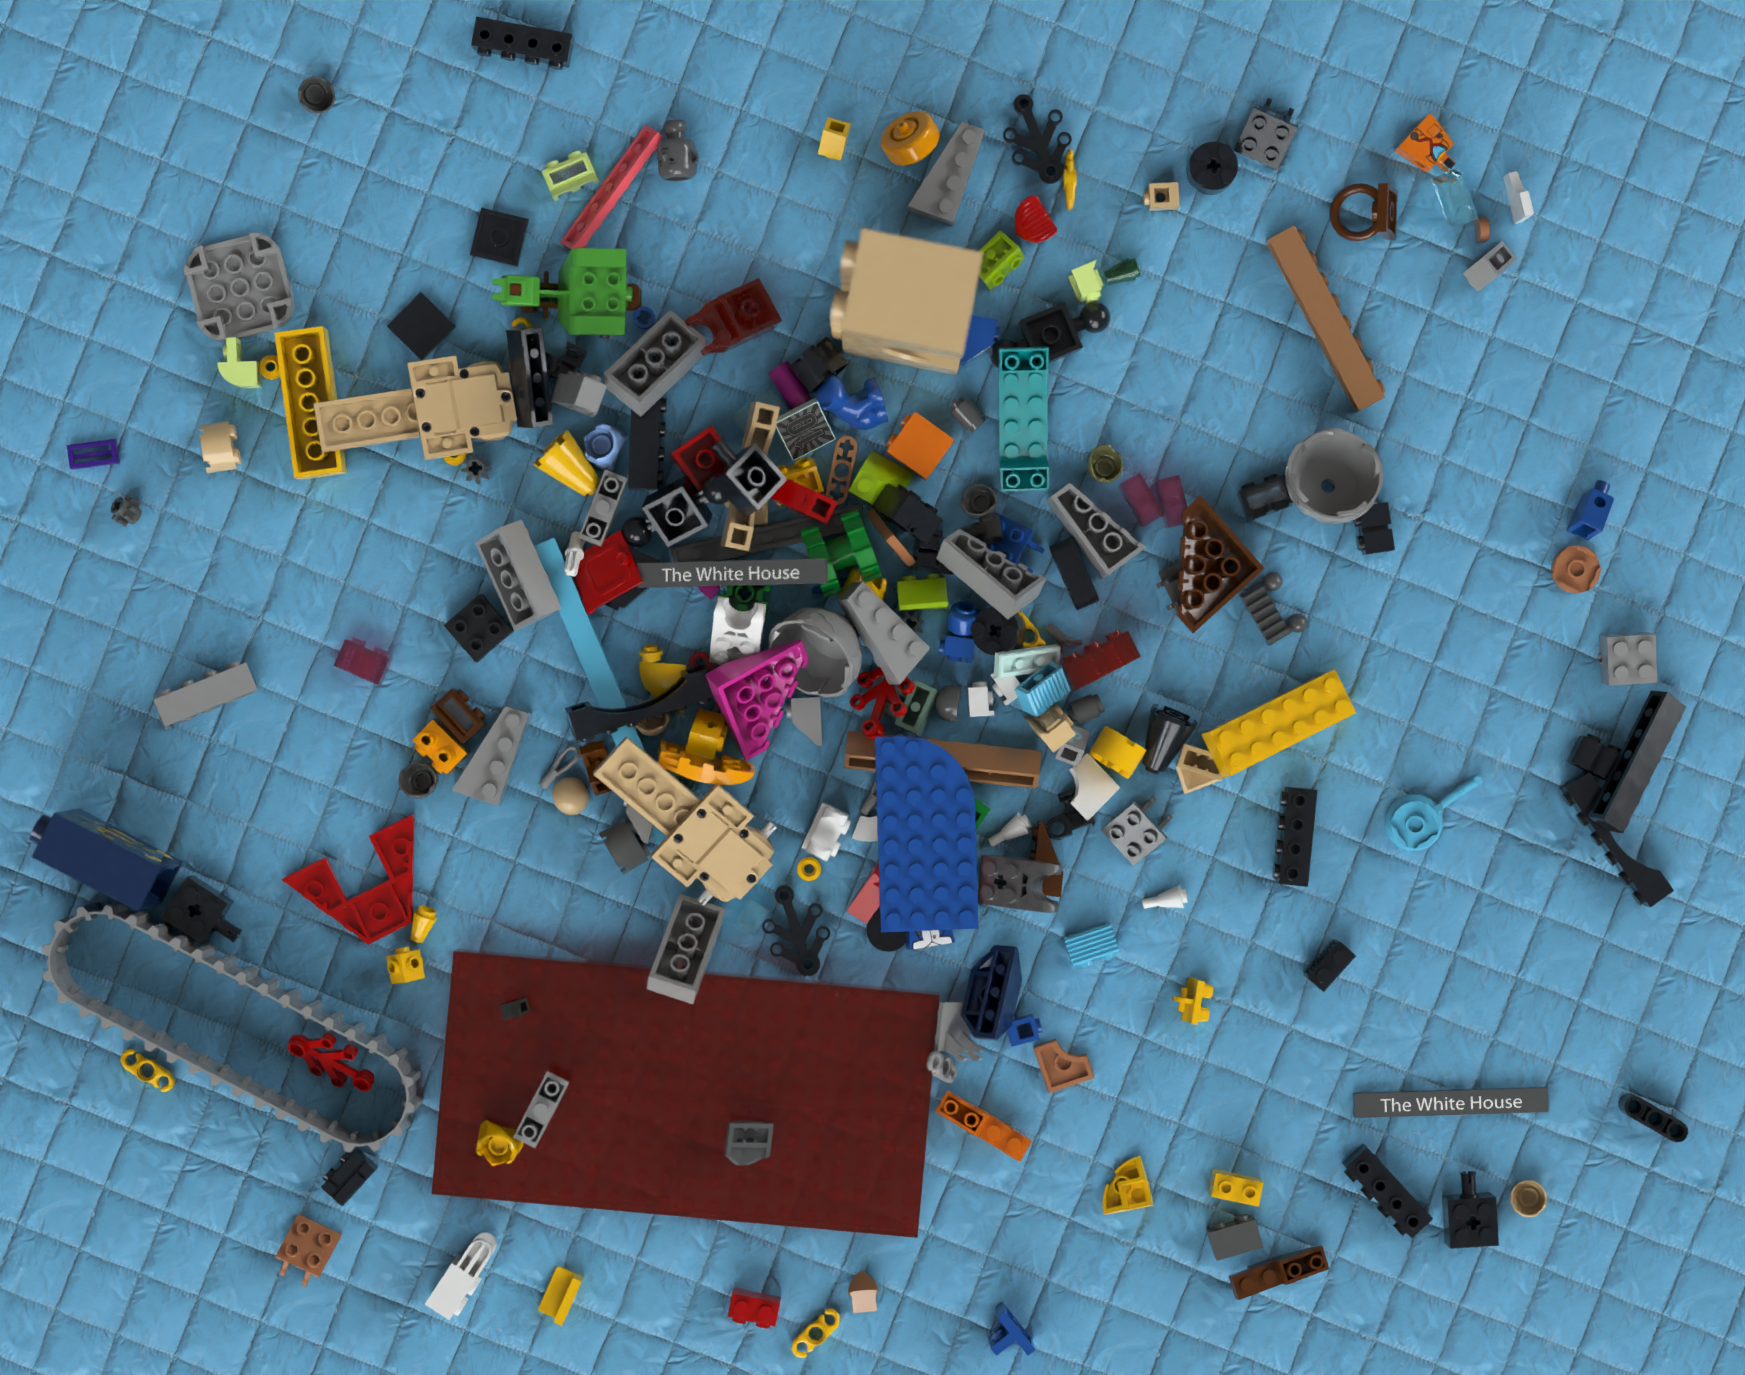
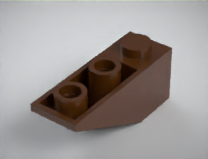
(1045, 852)

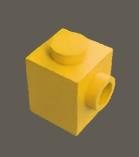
(834, 138)

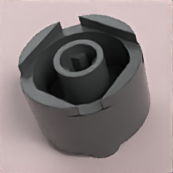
(624, 846)

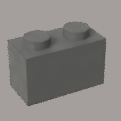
(1234, 1237)

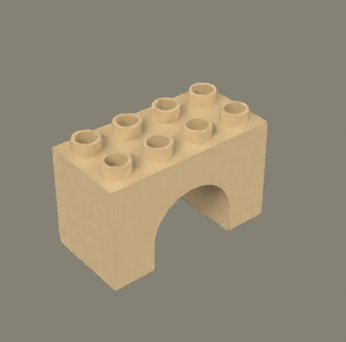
(905, 300)

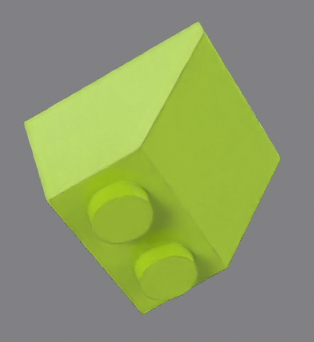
(922, 594)

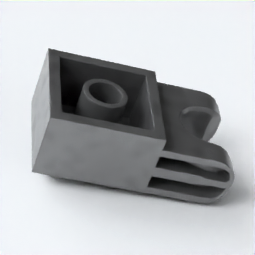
(1016, 883)

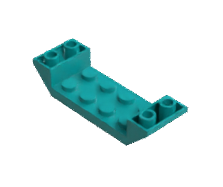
(1023, 418)

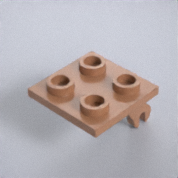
(307, 1247)

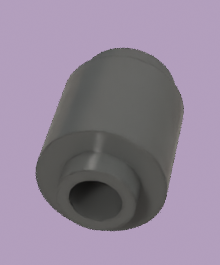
(967, 414)
(1085, 709)

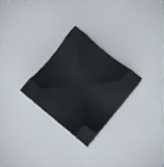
(478, 628)

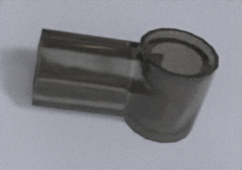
(987, 529)

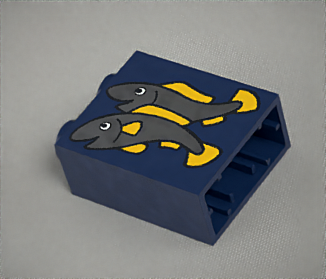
(104, 858)

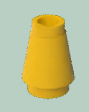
(422, 923)

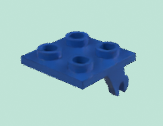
(1015, 539)

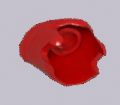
(1033, 221)

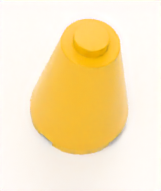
(568, 465)

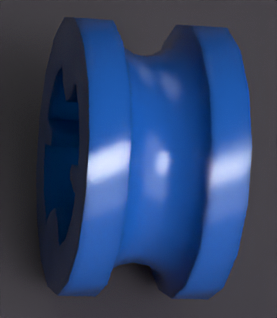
(637, 314)

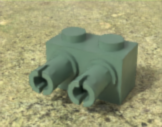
(919, 708)

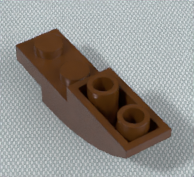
(1278, 1270)

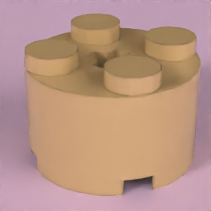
(218, 446)

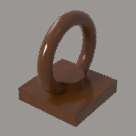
(1383, 211)

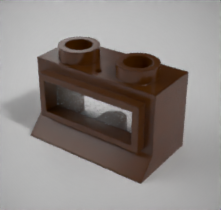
(459, 715)

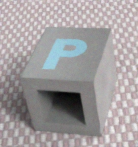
(1073, 749)

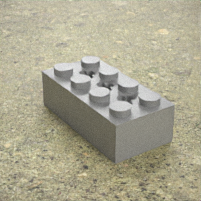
(655, 363)
(518, 575)
(686, 949)

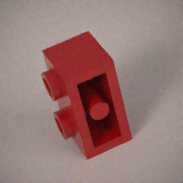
(754, 1307)

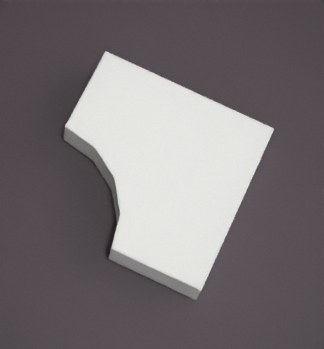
(1518, 198)
(1093, 786)

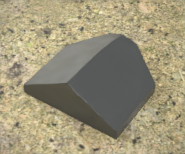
(748, 1141)

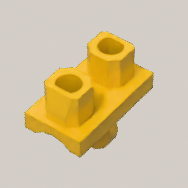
(1191, 999)

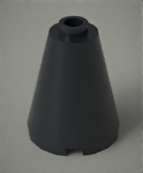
(1165, 737)

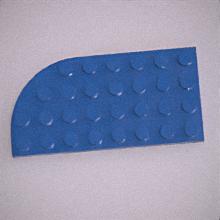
(924, 837)

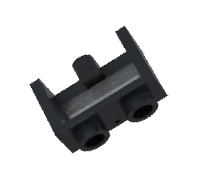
(1264, 497)

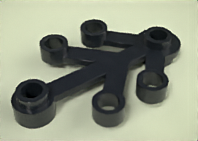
(1038, 143)
(797, 934)

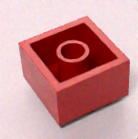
(697, 458)

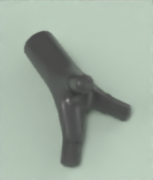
(1061, 637)

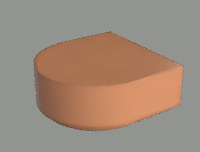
(1482, 229)

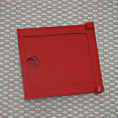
(601, 574)

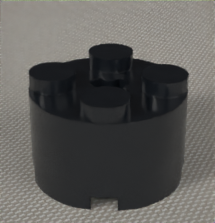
(1221, 157)
(818, 364)
(985, 631)

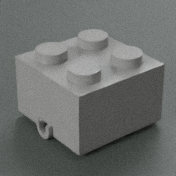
(1628, 658)

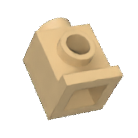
(1168, 190)

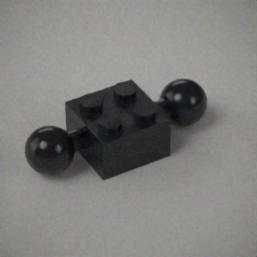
(1056, 330)
(674, 512)

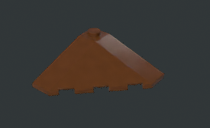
(1212, 565)

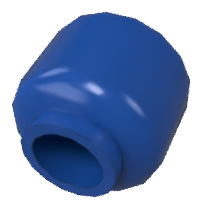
(961, 617)

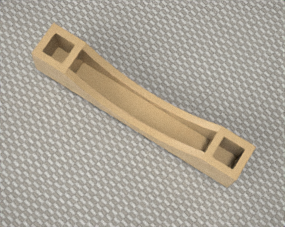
(758, 430)

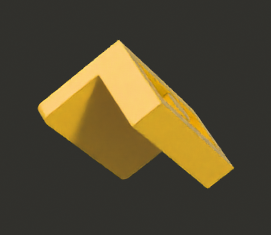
(560, 1294)

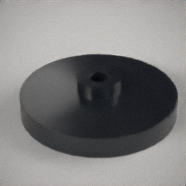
(884, 940)

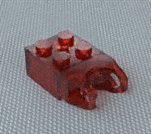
(728, 317)

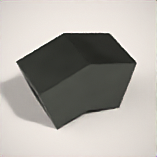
(514, 1008)

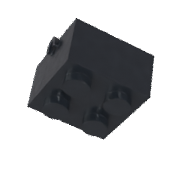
(908, 512)

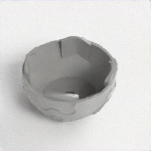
(1342, 461)
(830, 647)

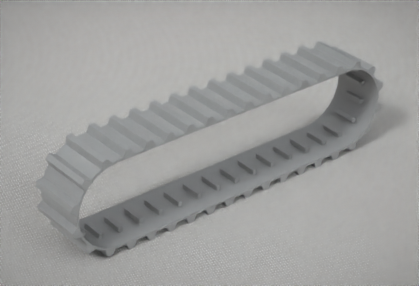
(68, 990)

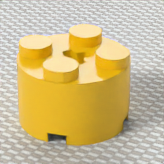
(1117, 752)

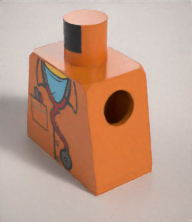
(1427, 146)

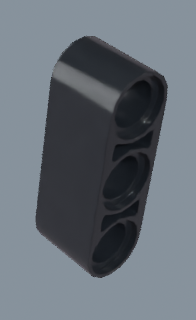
(1074, 573)
(1663, 1122)

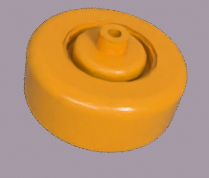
(910, 138)

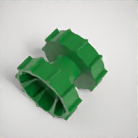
(843, 551)

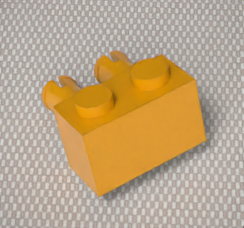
(440, 747)

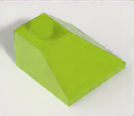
(875, 475)

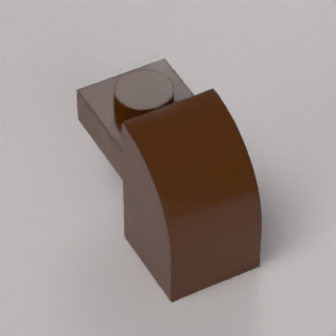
(593, 756)

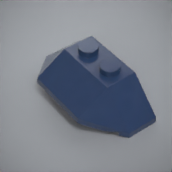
(993, 993)

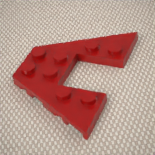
(378, 909)

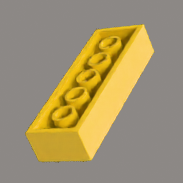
(305, 380)
(1278, 723)

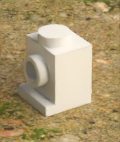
(1005, 686)
(979, 700)

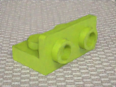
(999, 259)

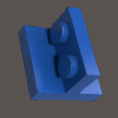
(1011, 1331)

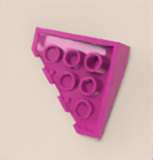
(754, 691)

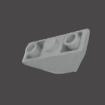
(603, 508)
(541, 1109)

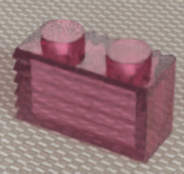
(1140, 500)
(1171, 500)
(363, 661)

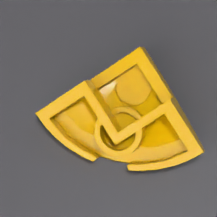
(659, 676)
(1128, 1188)

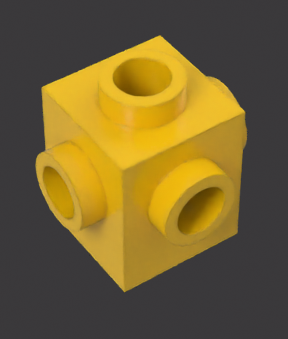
(405, 965)

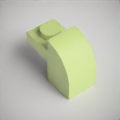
(239, 373)

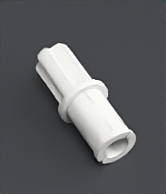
(574, 554)

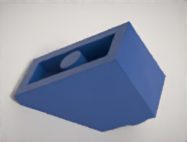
(979, 337)

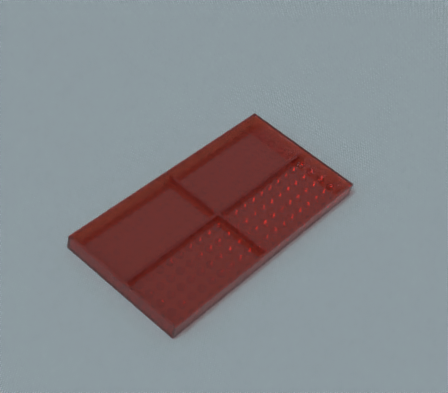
(664, 1077)

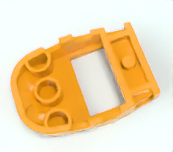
(723, 770)

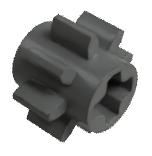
(471, 464)
(126, 510)
(913, 619)

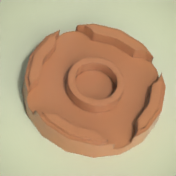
(1575, 569)

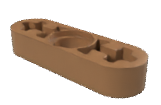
(851, 454)

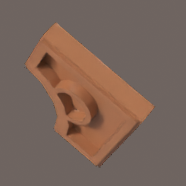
(890, 538)
(1061, 1068)

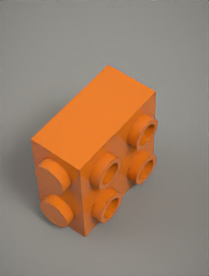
(919, 445)

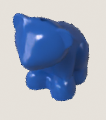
(860, 410)

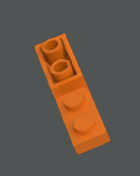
(983, 1125)

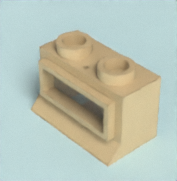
(1052, 727)

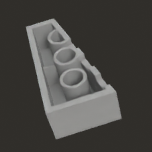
(946, 182)
(579, 392)
(1094, 531)
(989, 574)
(888, 637)
(205, 694)
(494, 761)

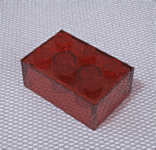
(1099, 659)

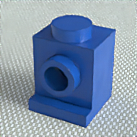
(957, 648)
(1017, 1037)

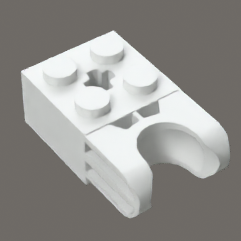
(736, 632)
(825, 832)
(462, 1277)

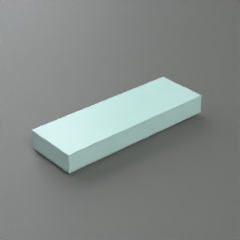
(1025, 660)

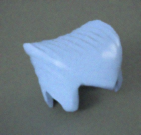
(604, 445)

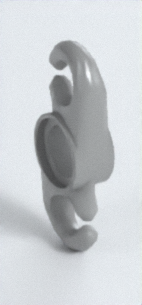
(942, 1067)

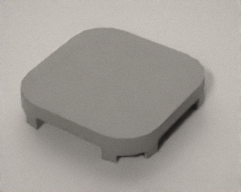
(240, 287)

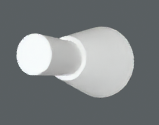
(1016, 827)
(1171, 898)

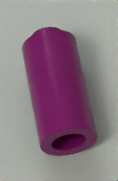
(789, 386)

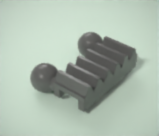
(1266, 615)

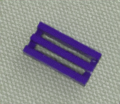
(72, 457)

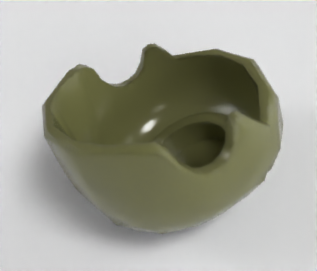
(1104, 464)

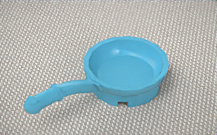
(1417, 821)

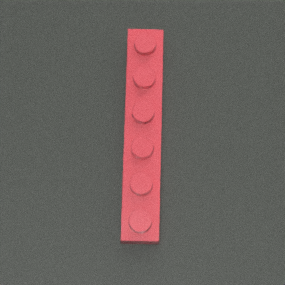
(612, 188)

